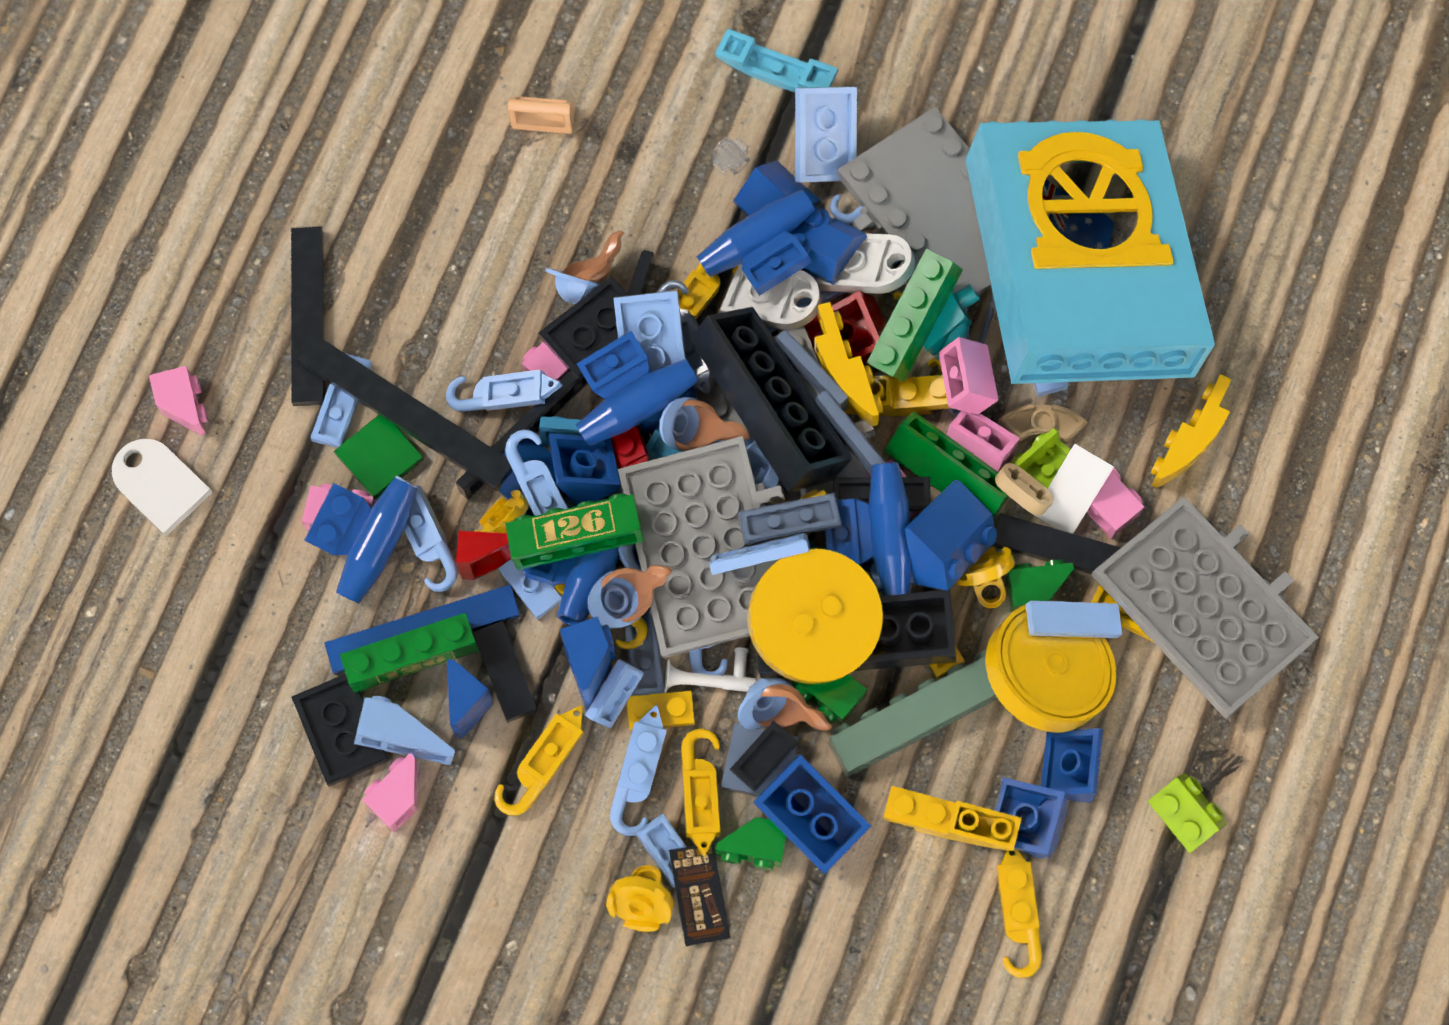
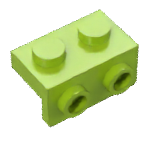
(1044, 457)
(1188, 811)

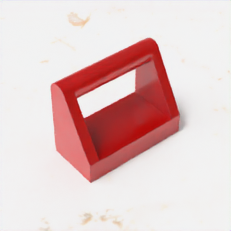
(481, 553)

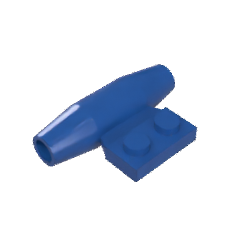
(763, 244)
(629, 389)
(877, 529)
(362, 533)
(580, 576)

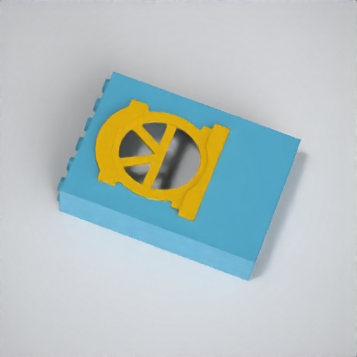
(1075, 307)

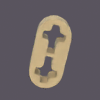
(1024, 489)

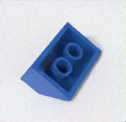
(949, 537)
(589, 655)
(811, 813)

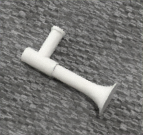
(737, 682)

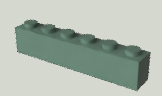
(912, 716)

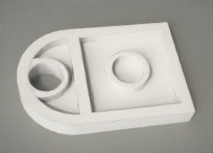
(871, 266)
(777, 305)
(160, 485)

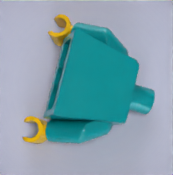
(951, 323)

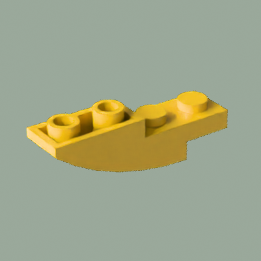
(847, 372)
(915, 395)
(1193, 438)
(952, 820)

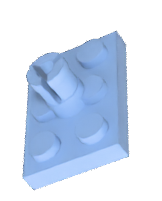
(824, 132)
(655, 323)

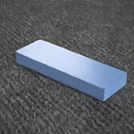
(336, 414)
(759, 553)
(1073, 619)

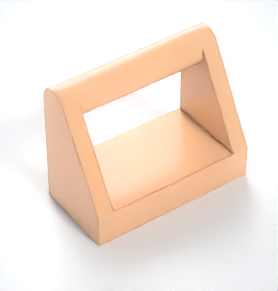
(541, 114)

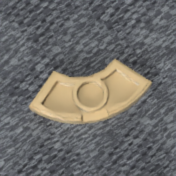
(1033, 420)

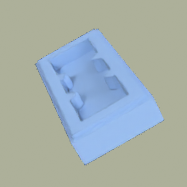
(537, 596)
(614, 693)
(658, 839)

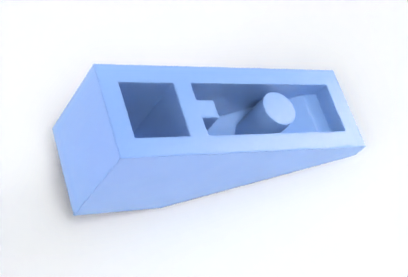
(396, 731)

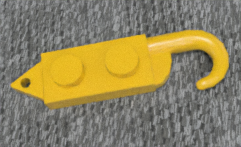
(1019, 911)

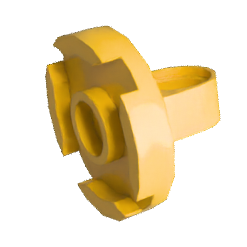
(504, 511)
(988, 572)
(641, 900)

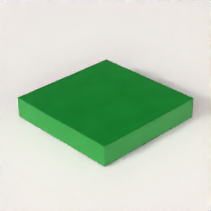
(378, 455)

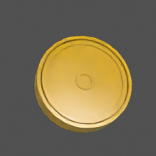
(815, 616)
(1049, 679)

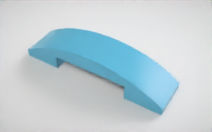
(772, 67)

